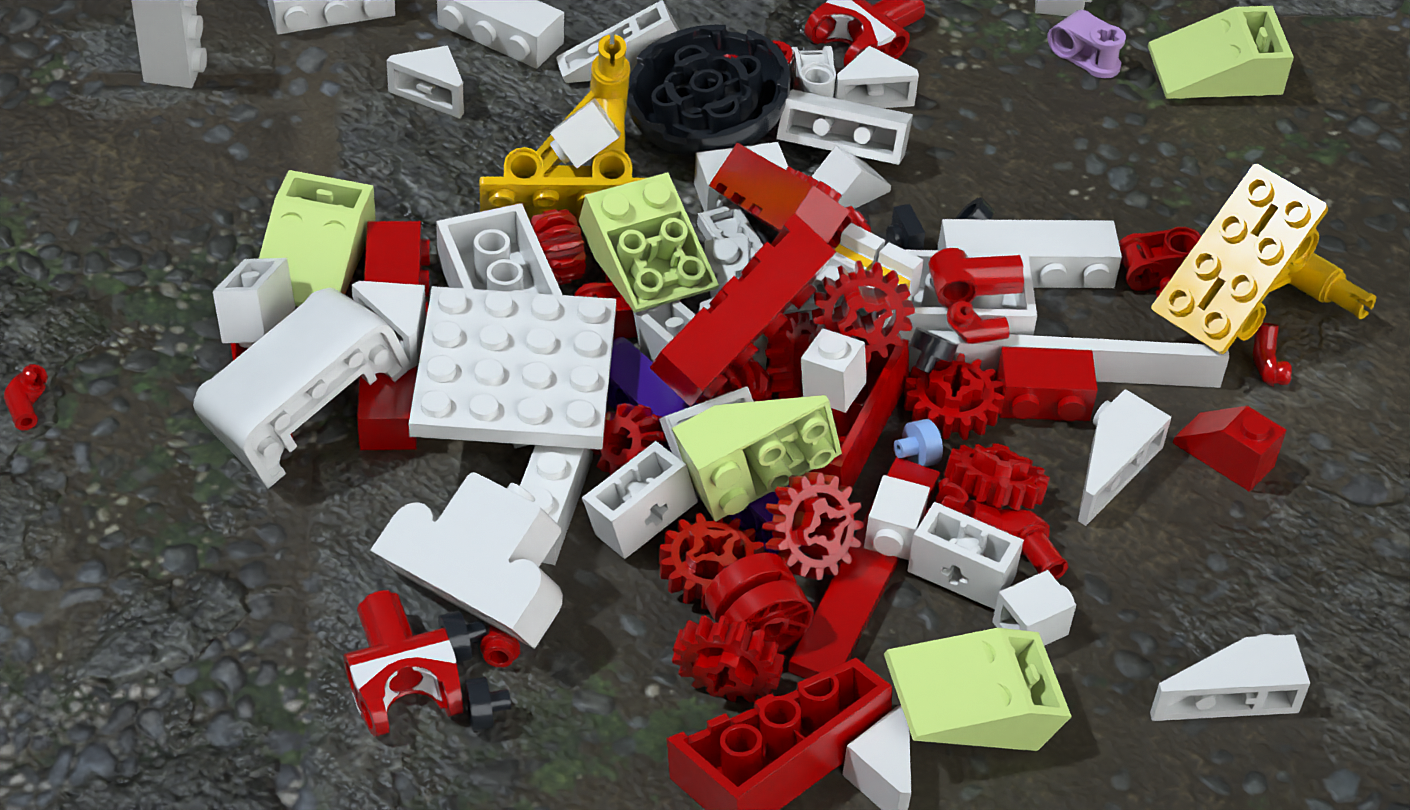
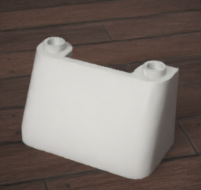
(293, 375)

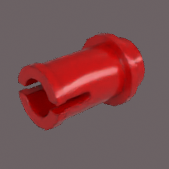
(499, 648)

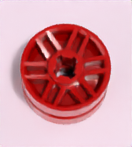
(763, 595)

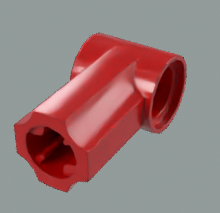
(964, 278)

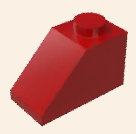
(1234, 443)

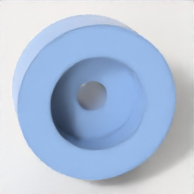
(920, 443)

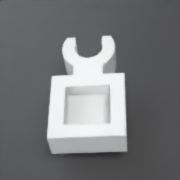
(727, 258)

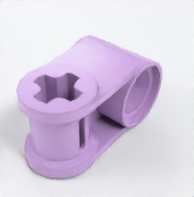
(1085, 41)

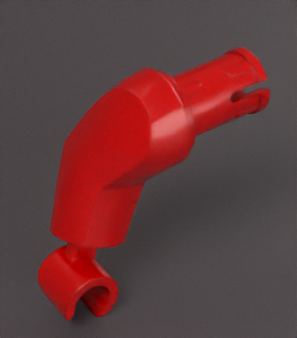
(1018, 523)

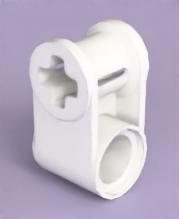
(813, 71)

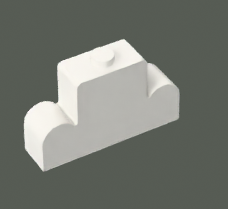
(480, 555)

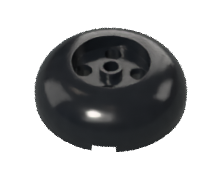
(698, 99)

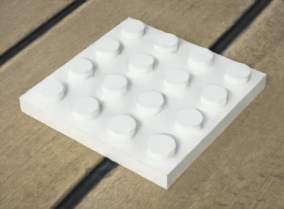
(514, 368)

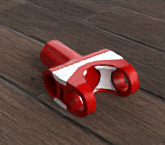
(865, 25)
(399, 663)

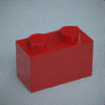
(1047, 383)

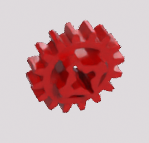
(876, 301)
(786, 352)
(976, 399)
(997, 476)
(815, 526)
(708, 550)
(728, 658)

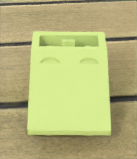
(1225, 56)
(319, 230)
(646, 243)
(753, 447)
(979, 689)

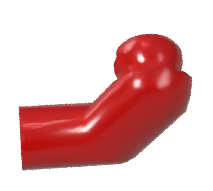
(972, 328)
(1265, 358)
(23, 393)

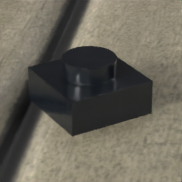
(905, 229)

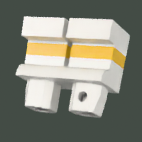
(862, 245)

